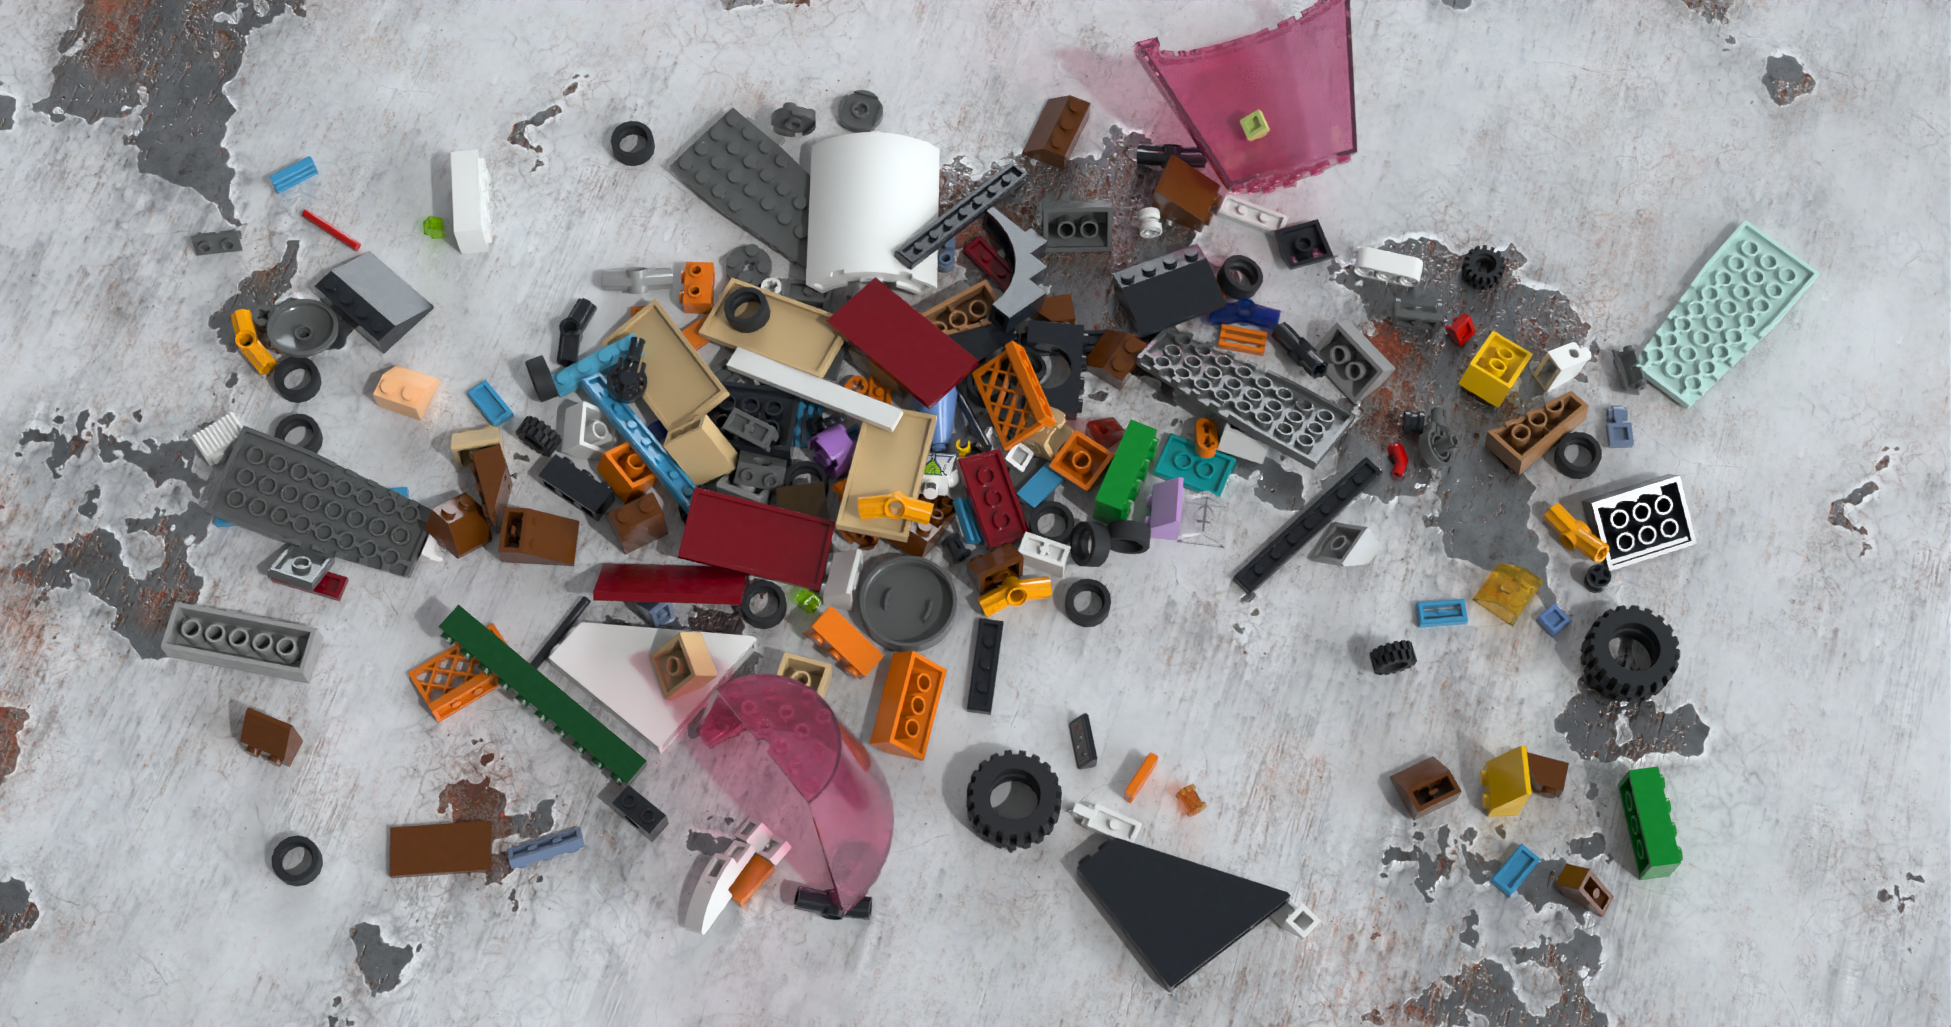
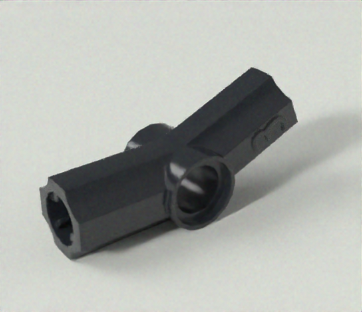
(1160, 155)
(577, 320)
(1300, 350)
(820, 902)

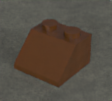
(1115, 357)
(459, 525)
(991, 569)
(269, 738)

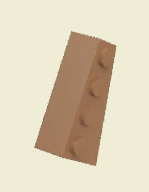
(964, 310)
(1531, 436)

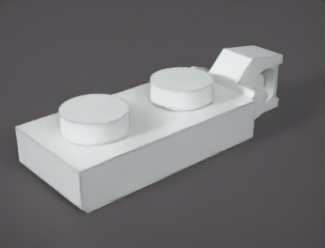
(1107, 822)

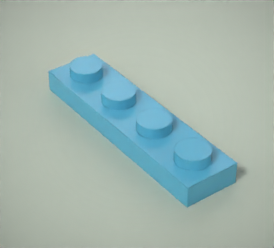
(602, 361)

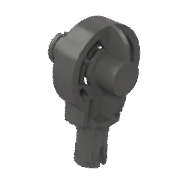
(1436, 443)

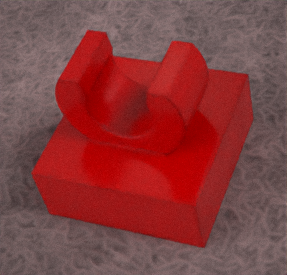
(1461, 329)

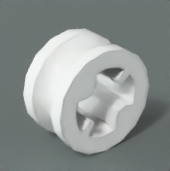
(772, 282)

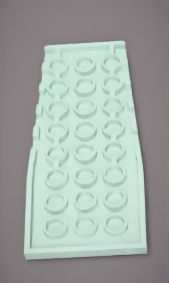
(1724, 313)

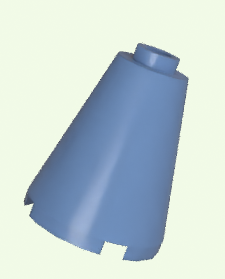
(945, 417)

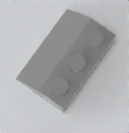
(1353, 361)

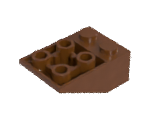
(492, 483)
(537, 537)
(924, 537)

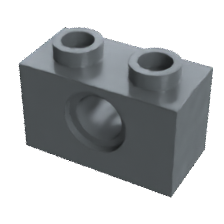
(760, 471)

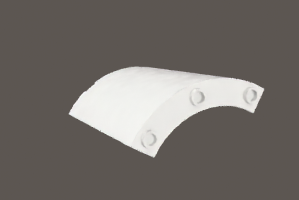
(865, 204)

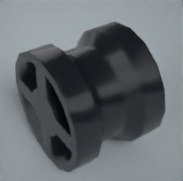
(1413, 422)
(1600, 573)

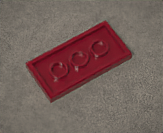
(992, 498)

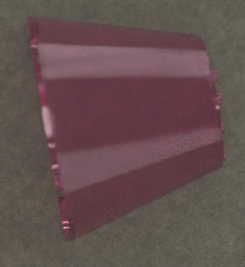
(1292, 74)
(825, 765)

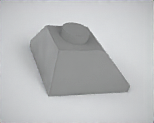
(1346, 546)

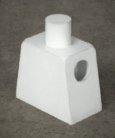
(1568, 362)

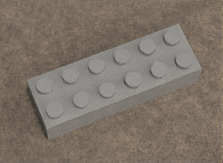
(242, 642)

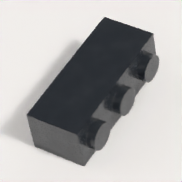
(577, 487)

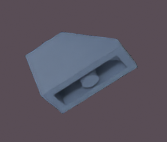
(656, 613)

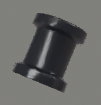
(956, 548)

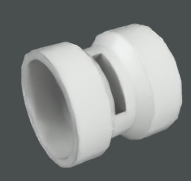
(1149, 221)

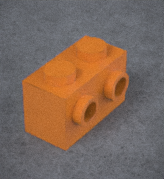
(698, 287)

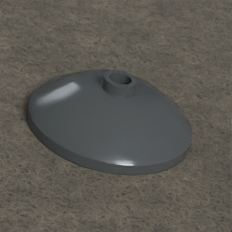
(299, 320)

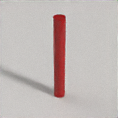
(330, 229)

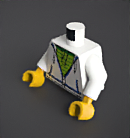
(942, 472)

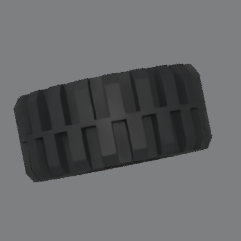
(1643, 628)
(1020, 769)

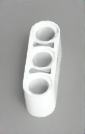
(1388, 266)

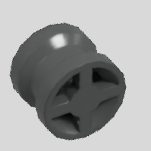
(259, 318)

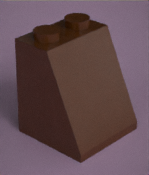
(1186, 195)
(638, 522)

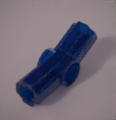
(1258, 316)

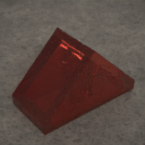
(1105, 431)

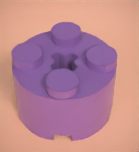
(833, 450)

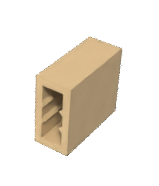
(701, 450)

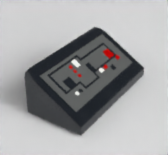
(1083, 742)

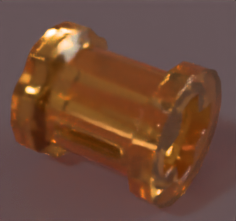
(1191, 800)

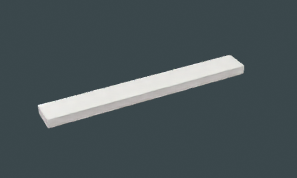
(815, 389)

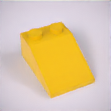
(1495, 369)
(1506, 783)

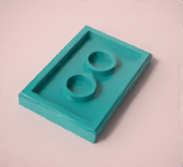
(1199, 473)

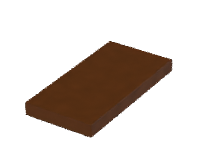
(440, 849)

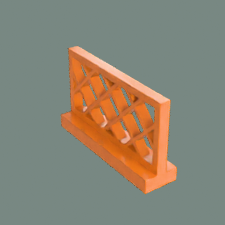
(1031, 391)
(458, 697)

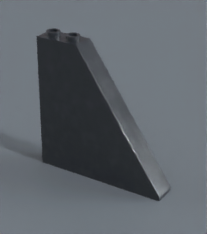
(1175, 908)

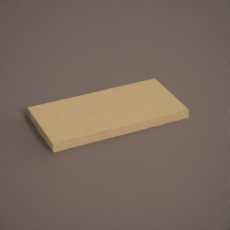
(792, 336)
(677, 376)
(883, 465)

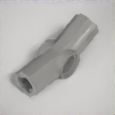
(637, 279)

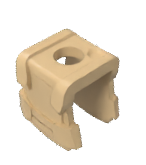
(1048, 441)

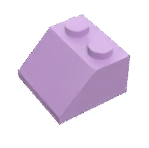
(1165, 509)

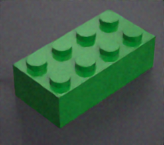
(1126, 473)
(1650, 823)

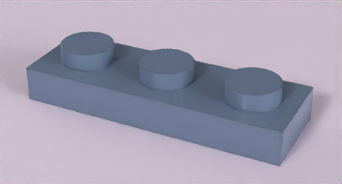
(545, 848)

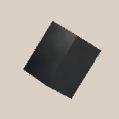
(1303, 244)

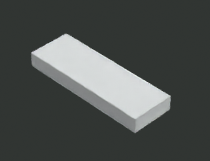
(1251, 215)

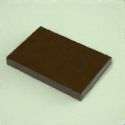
(805, 499)

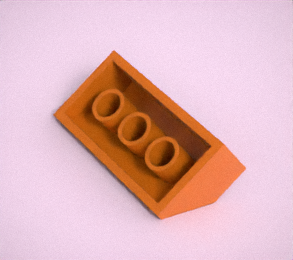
(908, 705)

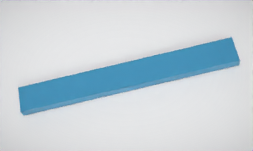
(641, 440)

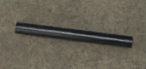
(972, 420)
(560, 632)

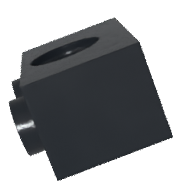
(640, 813)

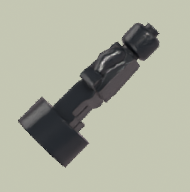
(817, 423)

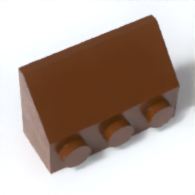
(1058, 130)

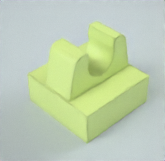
(1254, 125)

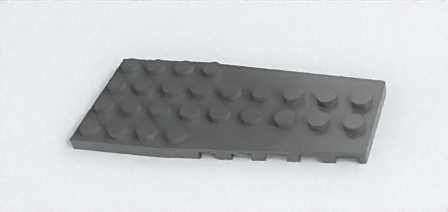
(751, 183)
(1254, 401)
(317, 505)

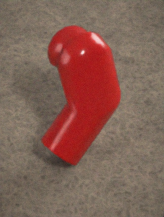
(1401, 458)

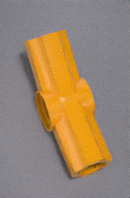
(255, 352)
(880, 507)
(1575, 534)
(1003, 597)

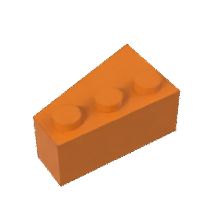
(843, 643)

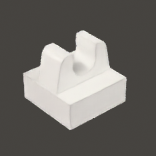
(429, 551)

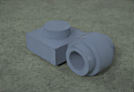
(946, 260)
(1618, 433)

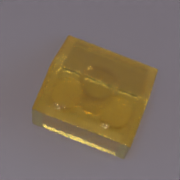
(1508, 592)

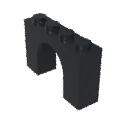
(1067, 342)

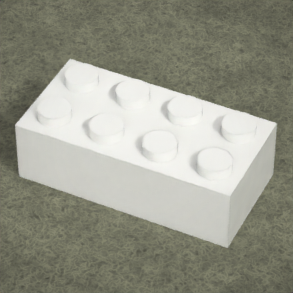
(470, 201)

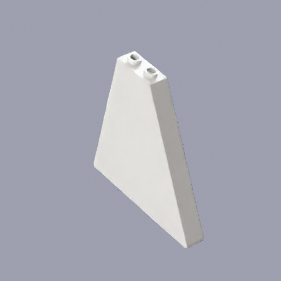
(618, 674)

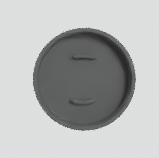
(908, 604)

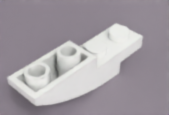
(712, 888)

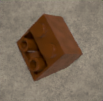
(1425, 787)

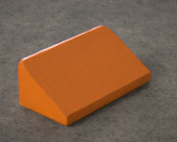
(750, 879)

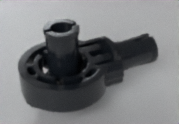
(628, 376)

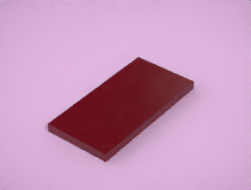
(902, 343)
(756, 539)
(669, 584)

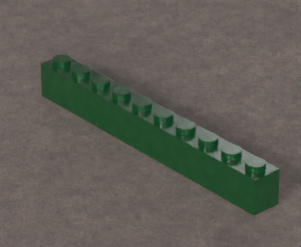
(543, 696)

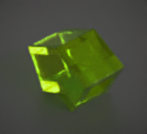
(434, 227)
(807, 601)

